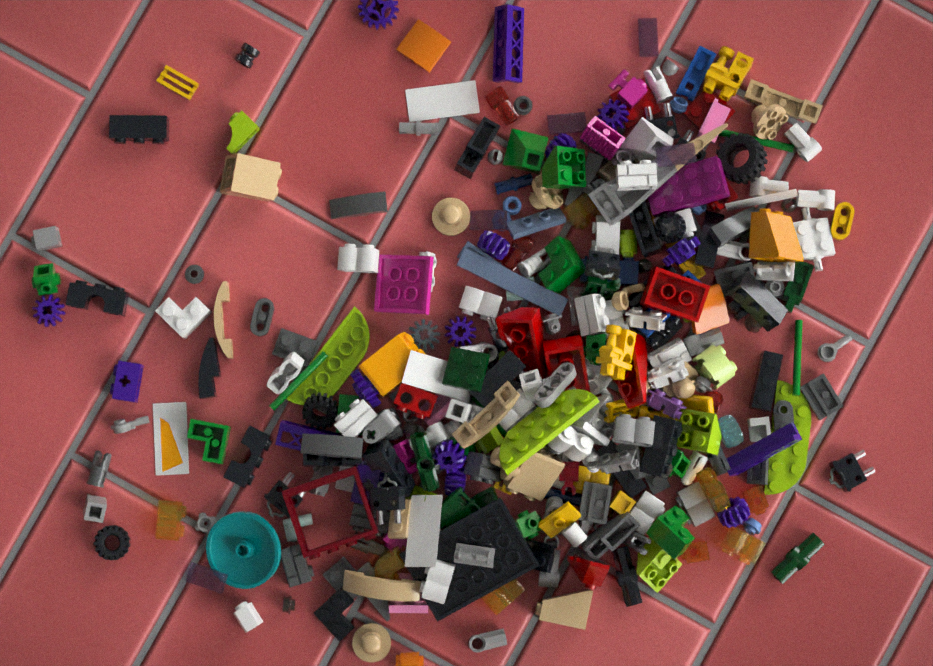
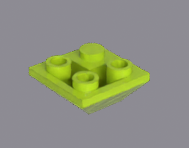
(699, 432)
(656, 566)

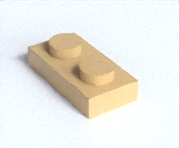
(400, 531)

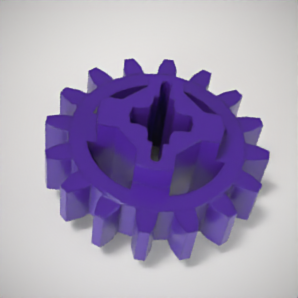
(371, 11)
(681, 251)
(365, 388)

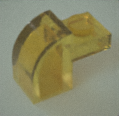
(389, 564)

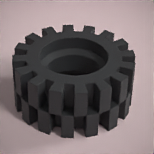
(320, 421)
(123, 538)

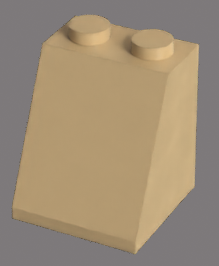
(250, 177)
(536, 475)
(566, 609)

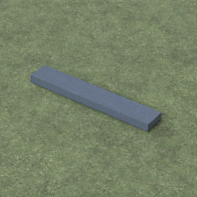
(512, 282)

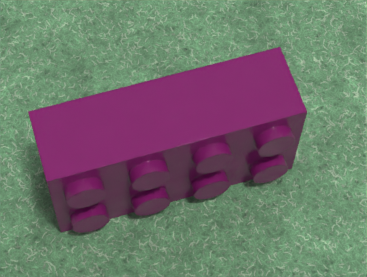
(691, 187)

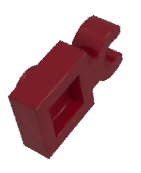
(569, 474)

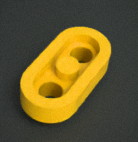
(841, 221)

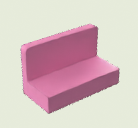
(715, 117)
(439, 411)

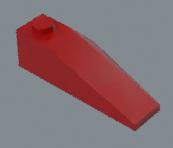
(524, 337)
(635, 381)
(588, 571)

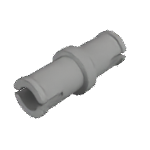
(418, 128)

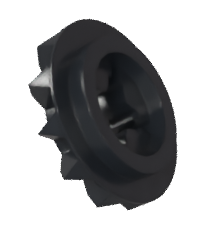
(674, 235)

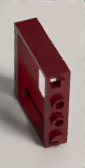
(333, 546)

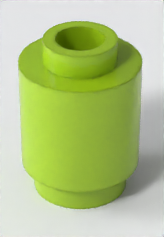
(627, 243)

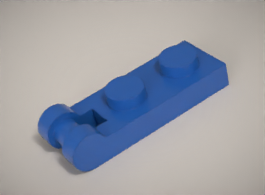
(696, 72)

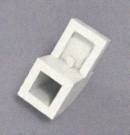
(531, 382)
(462, 411)

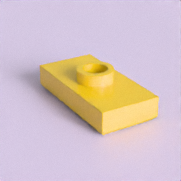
(698, 403)
(559, 519)

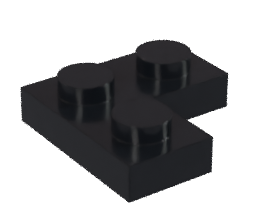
(331, 614)

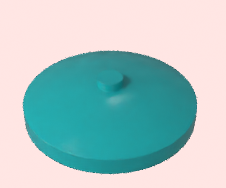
(244, 549)

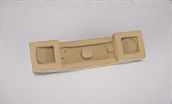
(794, 107)
(222, 296)
(489, 417)
(381, 588)

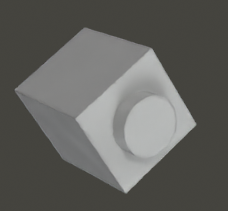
(46, 238)
(94, 508)

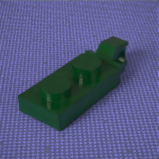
(796, 289)

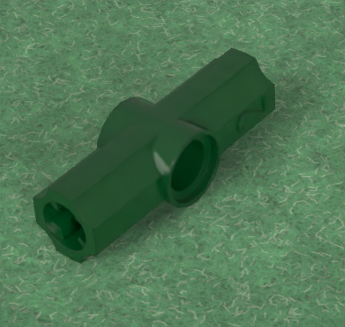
(426, 471)
(797, 558)

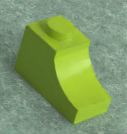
(242, 131)
(489, 441)

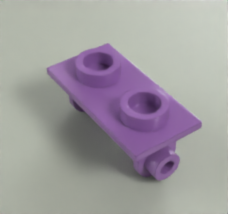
(672, 406)

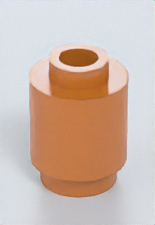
(409, 659)

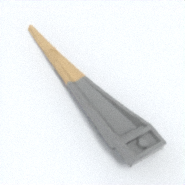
(618, 204)

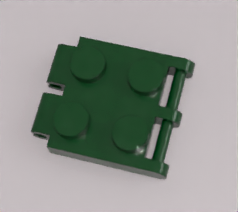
(456, 508)

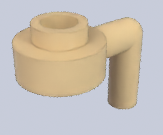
(620, 299)

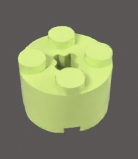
(715, 366)

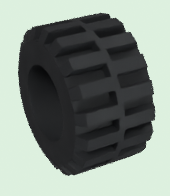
(754, 164)

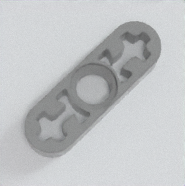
(546, 394)

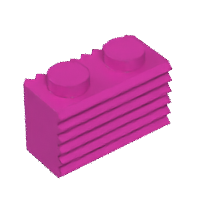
(602, 138)

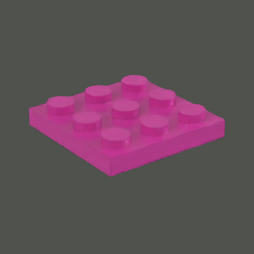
(403, 284)

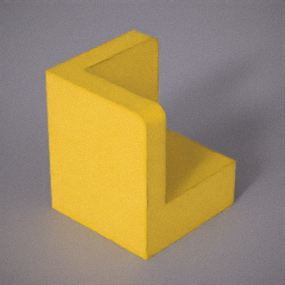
(621, 503)

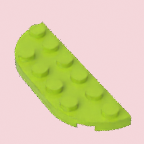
(344, 352)
(543, 426)
(789, 464)

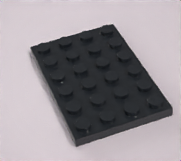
(486, 527)

